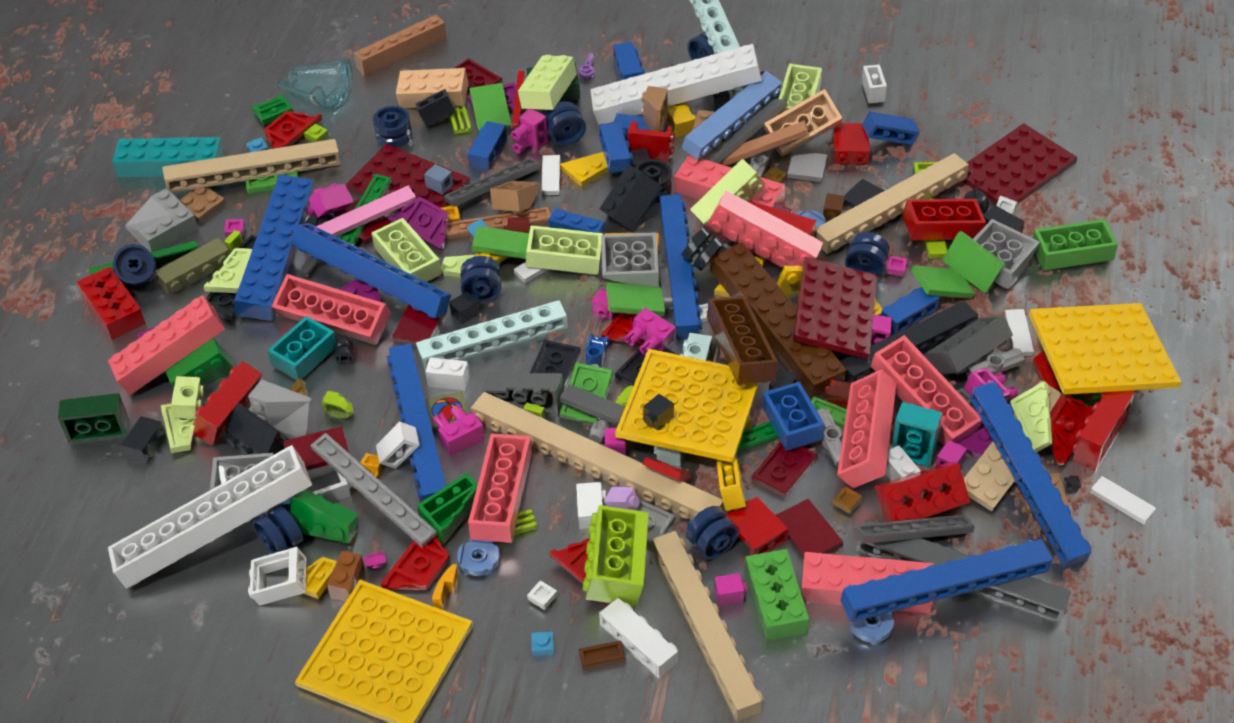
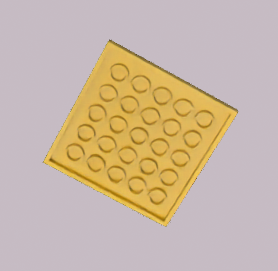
(1103, 348)
(706, 401)
(384, 654)

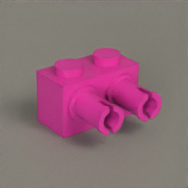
(531, 131)
(329, 200)
(653, 330)
(984, 376)
(461, 433)

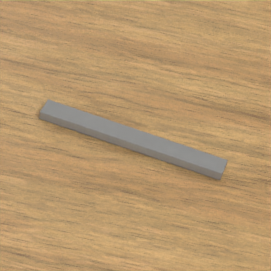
(374, 490)

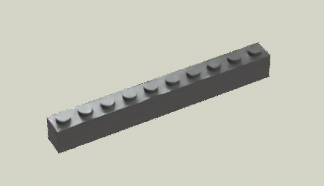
(1025, 593)

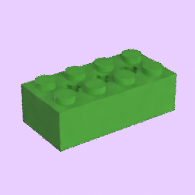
(1075, 244)
(776, 595)

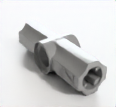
(760, 161)
(998, 362)
(834, 444)

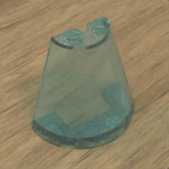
(320, 83)

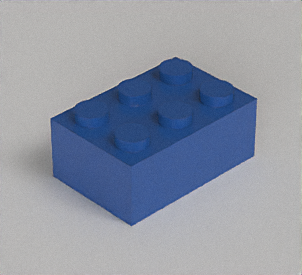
(793, 416)

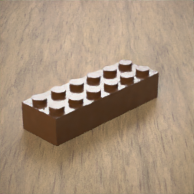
(742, 340)

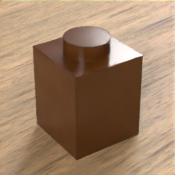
(833, 206)

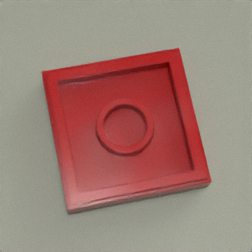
(667, 469)

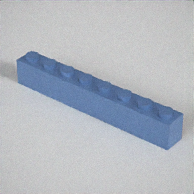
(731, 116)

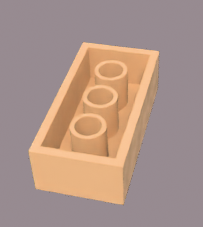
(420, 84)
(818, 115)

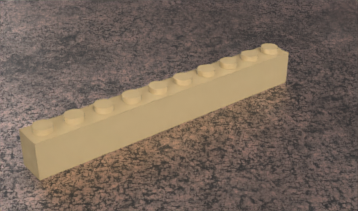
(251, 165)
(891, 202)
(707, 627)

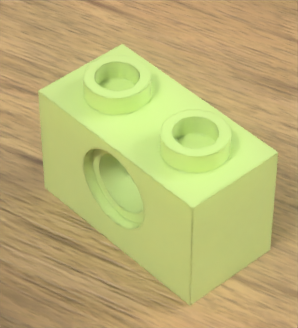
(186, 397)

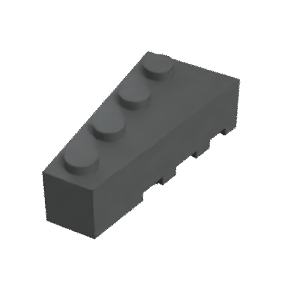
(525, 388)

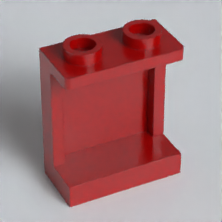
(657, 142)
(850, 144)
(759, 527)

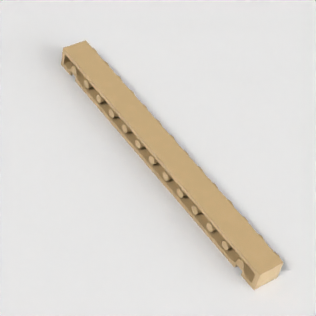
(593, 457)

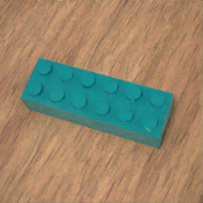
(148, 155)

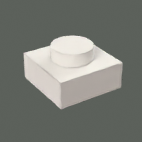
(1007, 204)
(542, 595)

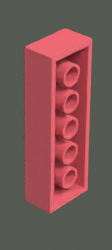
(700, 176)
(762, 232)
(333, 308)
(166, 344)
(925, 387)
(867, 429)
(500, 488)
(829, 573)

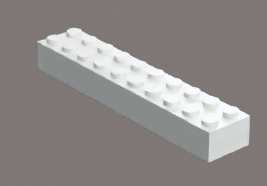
(683, 81)
(208, 516)

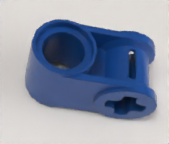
(596, 350)

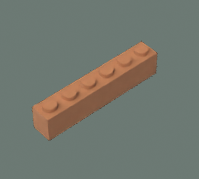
(400, 45)

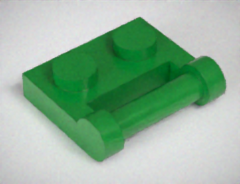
(271, 109)

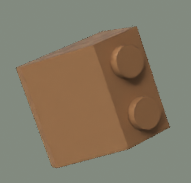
(655, 107)
(513, 196)

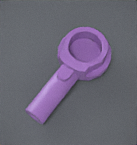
(587, 71)

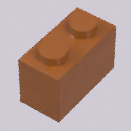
(345, 575)

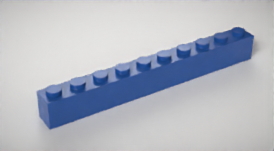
(372, 270)
(680, 270)
(415, 413)
(1030, 475)
(945, 580)

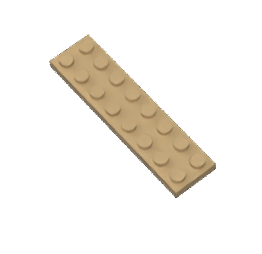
(990, 476)

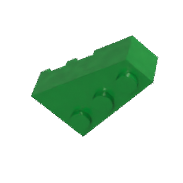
(207, 362)
(449, 506)
(322, 518)

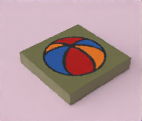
(444, 404)

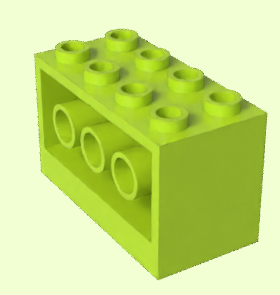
(616, 555)

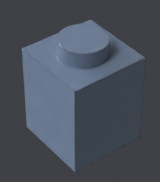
(438, 179)

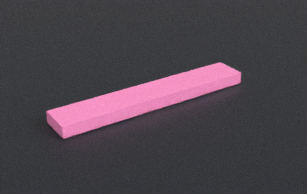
(369, 212)

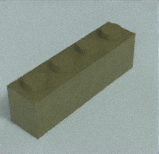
(192, 266)

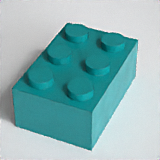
(302, 348)
(917, 433)

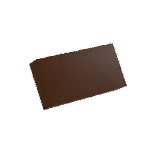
(601, 655)

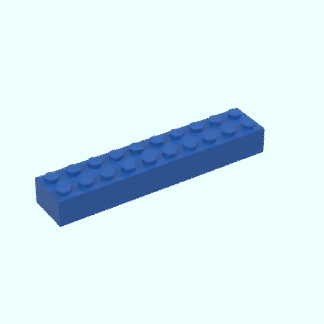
(273, 248)

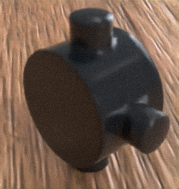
(1072, 482)

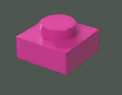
(235, 224)
(896, 266)
(375, 560)

